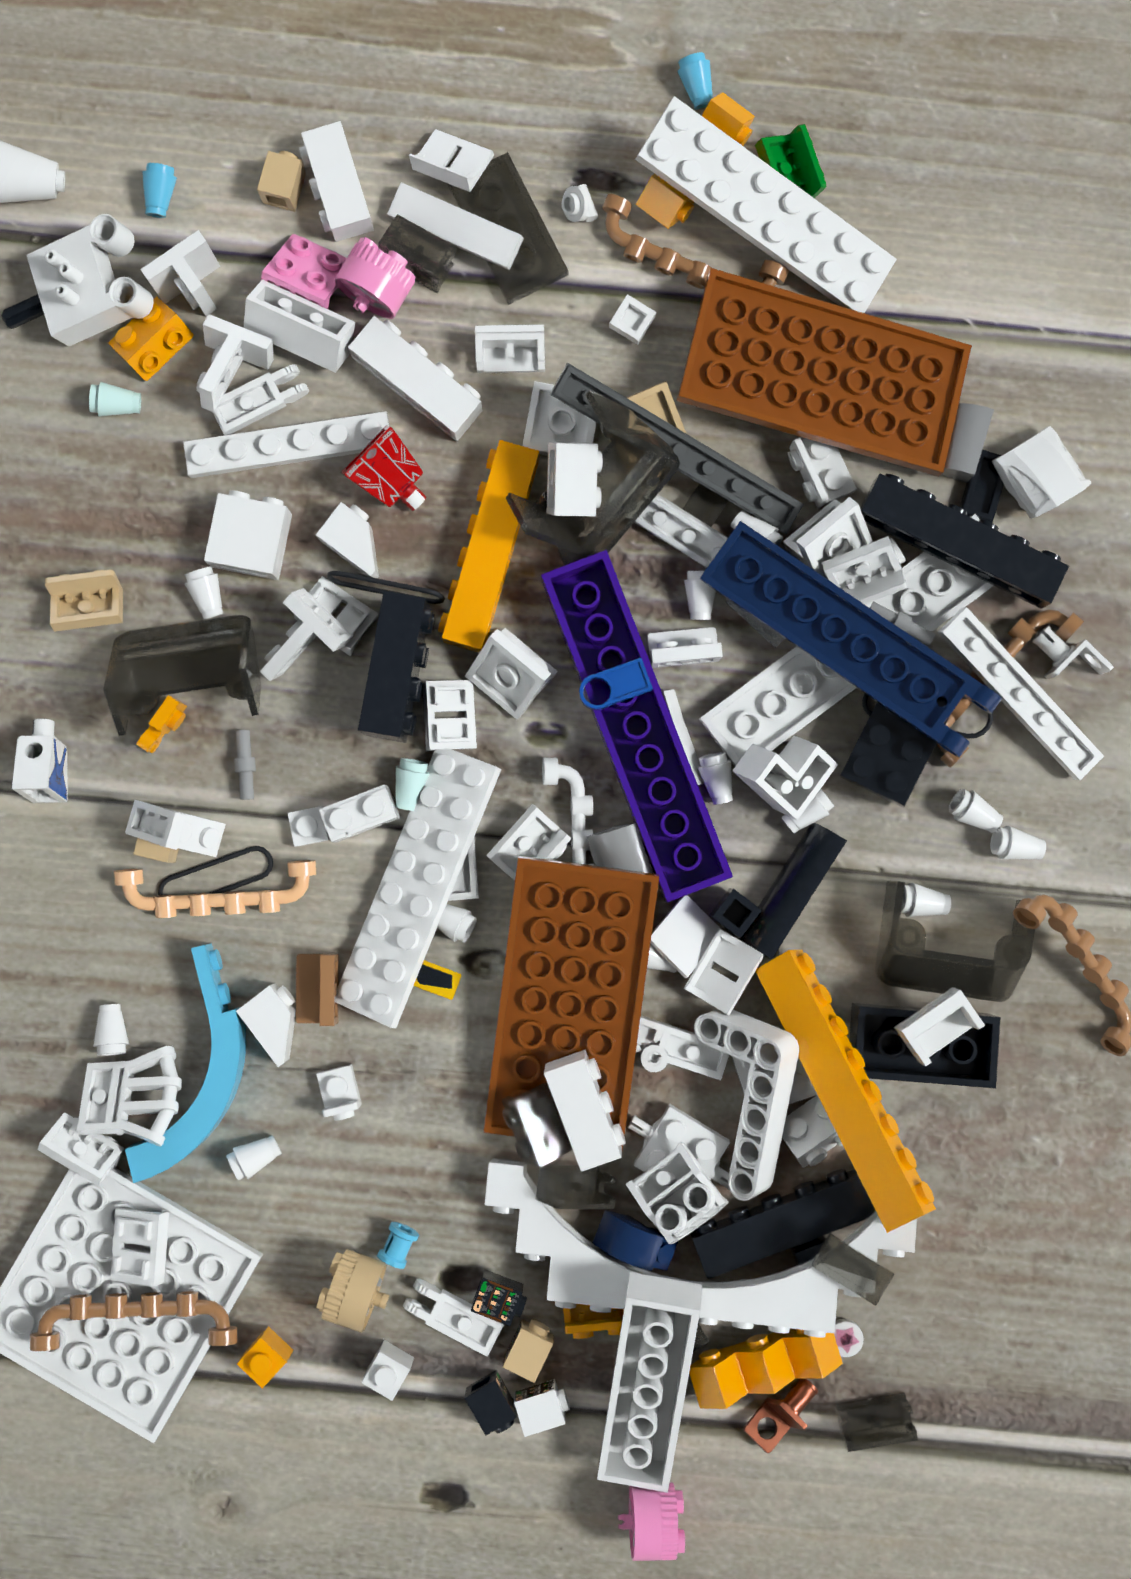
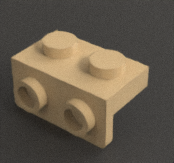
(85, 600)

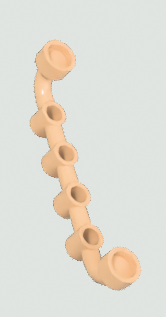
(201, 903)

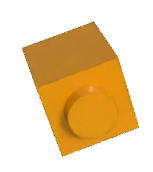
(265, 1357)

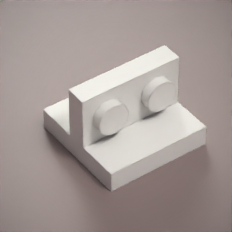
(181, 271)
(829, 534)
(510, 672)

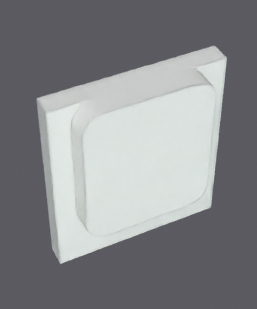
(684, 935)

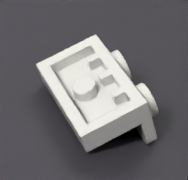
(822, 471)
(684, 647)
(84, 1154)

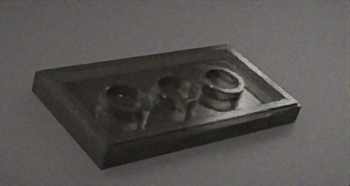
(506, 202)

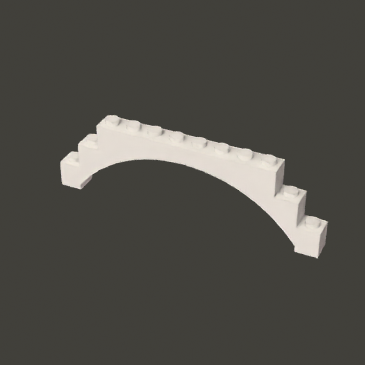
(589, 1276)

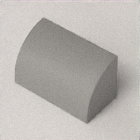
(967, 441)
(619, 848)

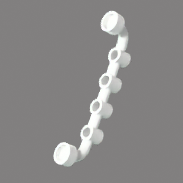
(580, 805)

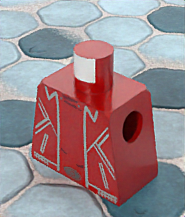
(387, 470)

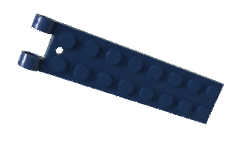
(845, 635)

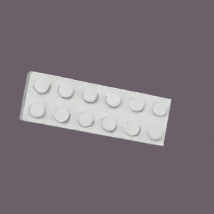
(649, 1381)

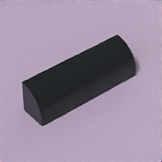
(793, 889)

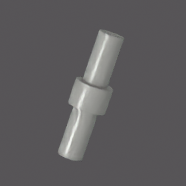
(905, 623)
(244, 764)

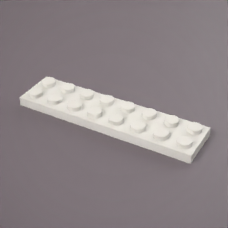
(765, 207)
(416, 886)

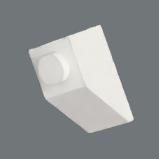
(351, 538)
(271, 1021)

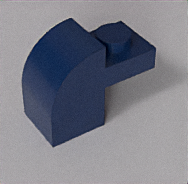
(633, 1242)

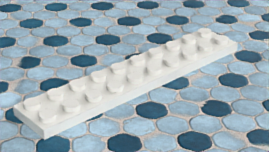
(802, 688)

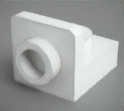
(339, 1092)

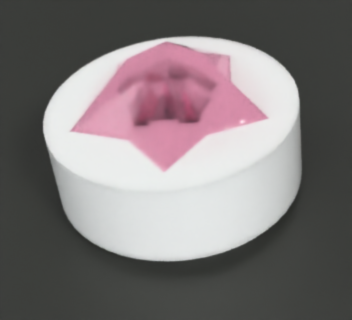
(848, 1337)

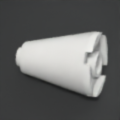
(28, 175)

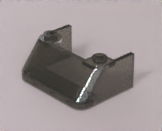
(631, 476)
(181, 660)
(907, 964)

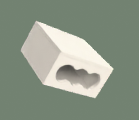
(248, 535)

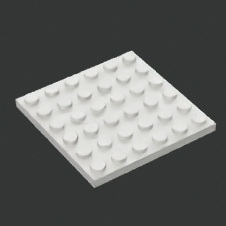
(128, 1364)

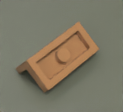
(316, 988)

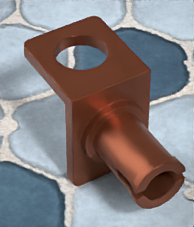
(784, 1414)

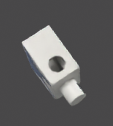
(41, 765)

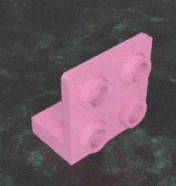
(305, 270)

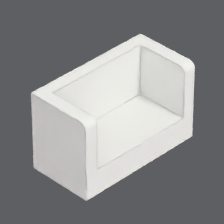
(938, 1024)

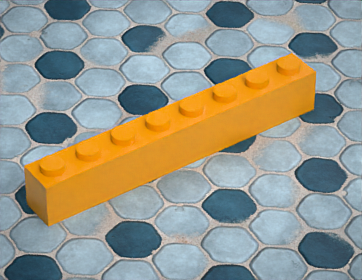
(845, 1090)

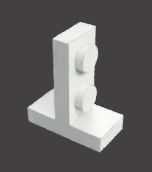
(231, 347)
(313, 622)
(174, 829)

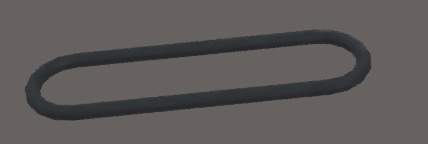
(383, 582)
(220, 860)

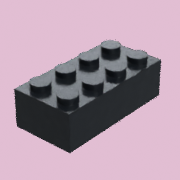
(395, 667)
(889, 755)
(963, 1062)

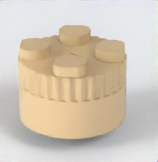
(353, 1290)

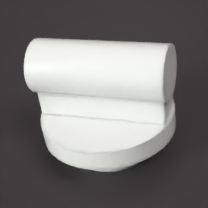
(578, 204)

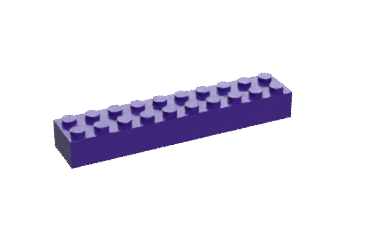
(637, 730)

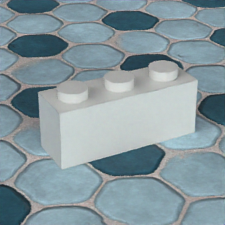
(335, 182)
(299, 325)
(584, 1110)

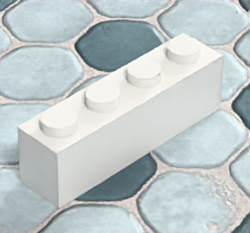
(416, 378)

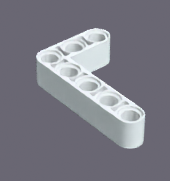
(750, 1168)

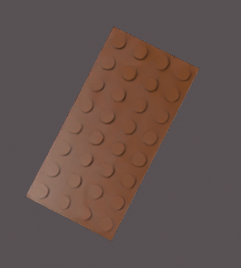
(824, 372)
(572, 978)

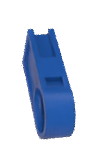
(624, 683)

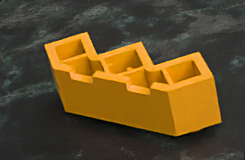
(666, 202)
(761, 1366)

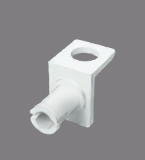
(1063, 654)

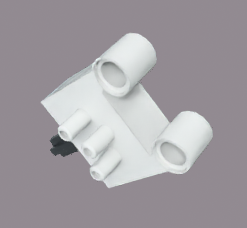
(79, 285)

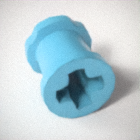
(398, 1245)

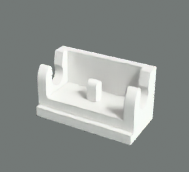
(510, 348)

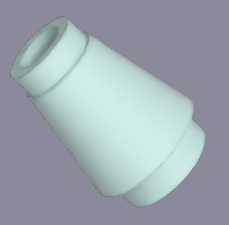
(113, 400)
(410, 781)

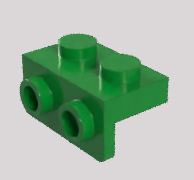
(794, 159)

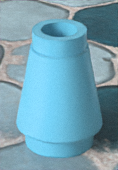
(696, 78)
(158, 188)

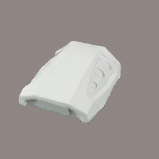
(1040, 473)
(677, 1194)

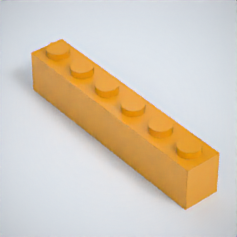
(490, 547)

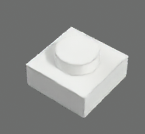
(632, 319)
(307, 827)

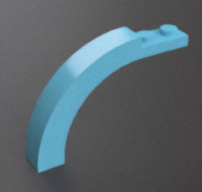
(219, 1086)

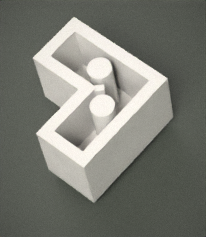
(786, 779)

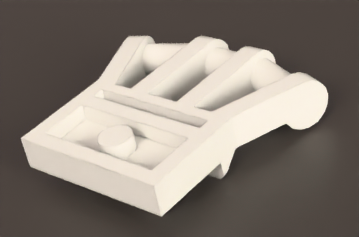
(108, 1096)

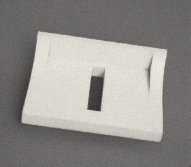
(439, 152)
(354, 617)
(449, 732)
(715, 987)
(141, 1229)

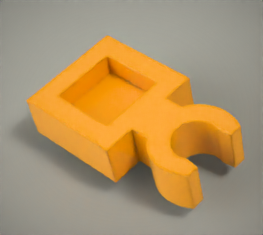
(167, 718)

